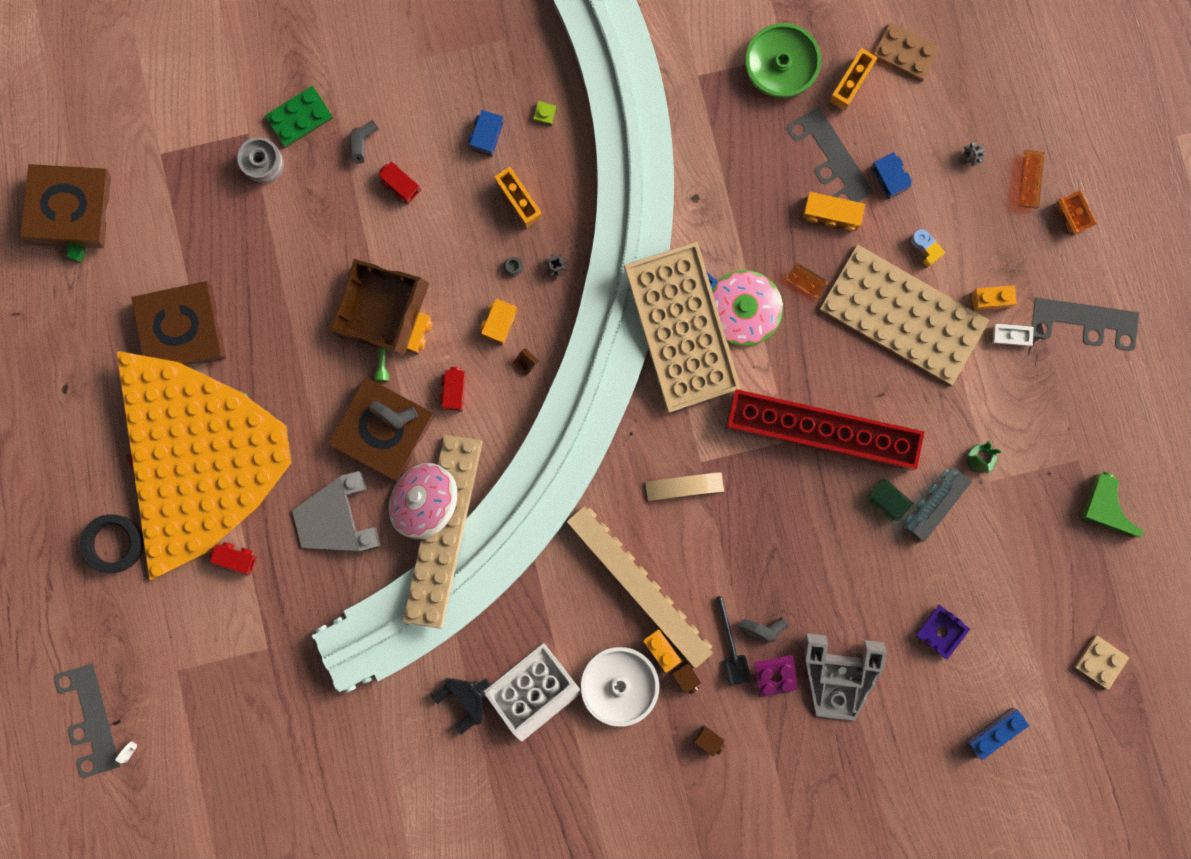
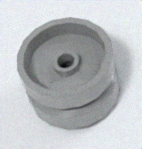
(260, 149)

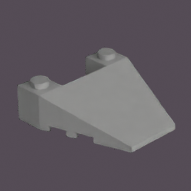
(327, 518)
(841, 682)

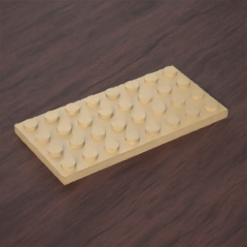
(904, 315)
(682, 326)

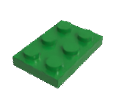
(299, 116)

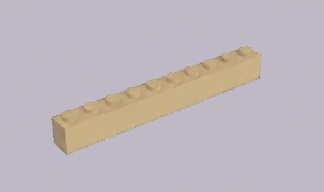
(639, 586)

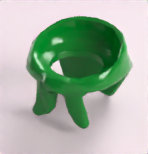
(976, 464)

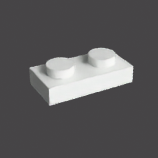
(1013, 335)

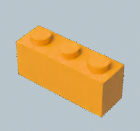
(853, 79)
(518, 197)
(833, 211)

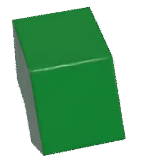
(76, 253)

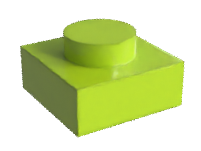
(545, 113)

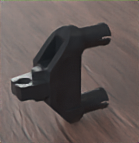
(469, 695)

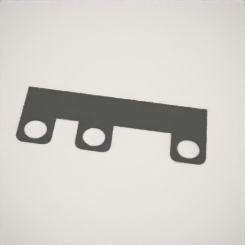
(839, 158)
(1091, 316)
(96, 724)

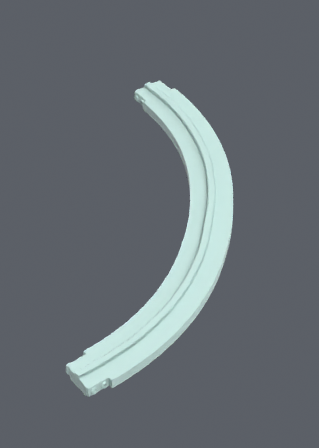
(594, 376)

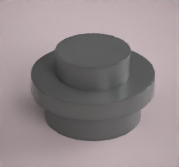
(513, 266)

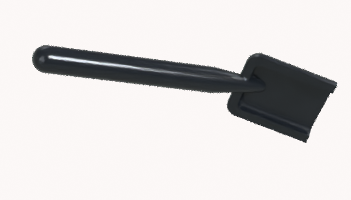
(736, 666)

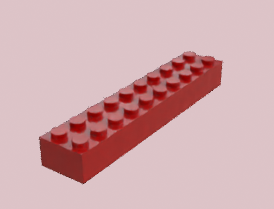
(825, 430)

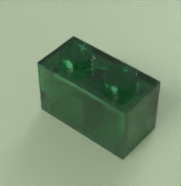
(890, 500)

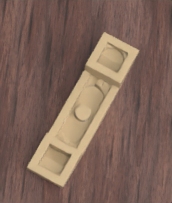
(684, 486)

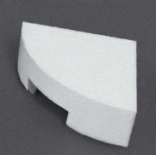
(126, 753)

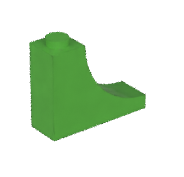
(1104, 508)

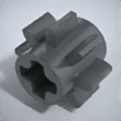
(973, 154)
(553, 260)

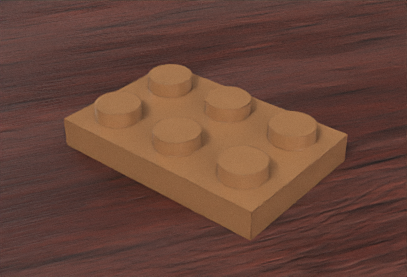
(906, 51)

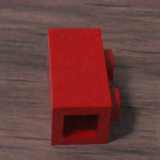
(399, 182)
(454, 389)
(231, 558)

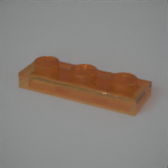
(1031, 179)

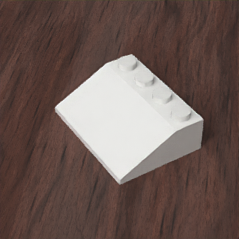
(532, 692)

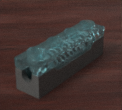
(937, 504)

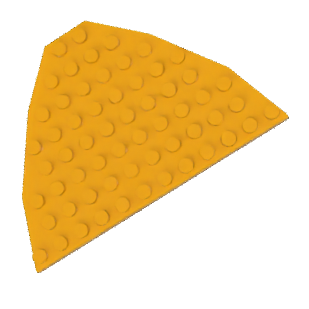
(197, 457)

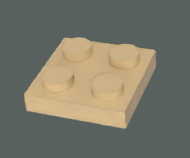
(1101, 662)

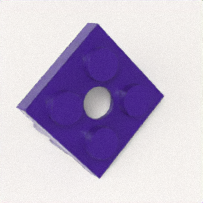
(956, 631)

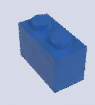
(486, 132)
(891, 175)

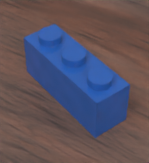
(997, 733)

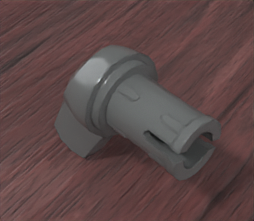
(357, 141)
(391, 418)
(761, 632)

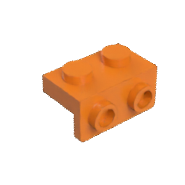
(1077, 212)

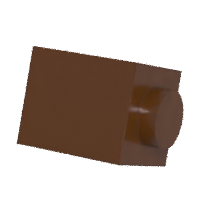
(686, 678)
(709, 741)

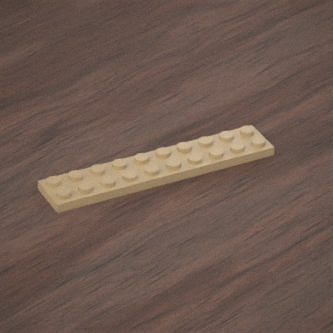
(440, 552)

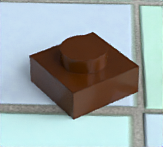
(525, 361)

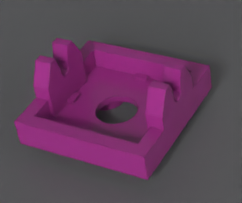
(767, 668)

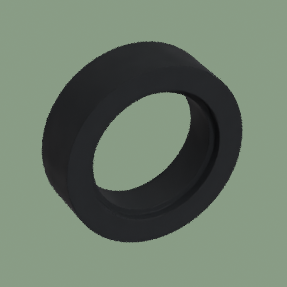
(88, 539)

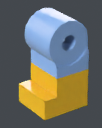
(928, 246)

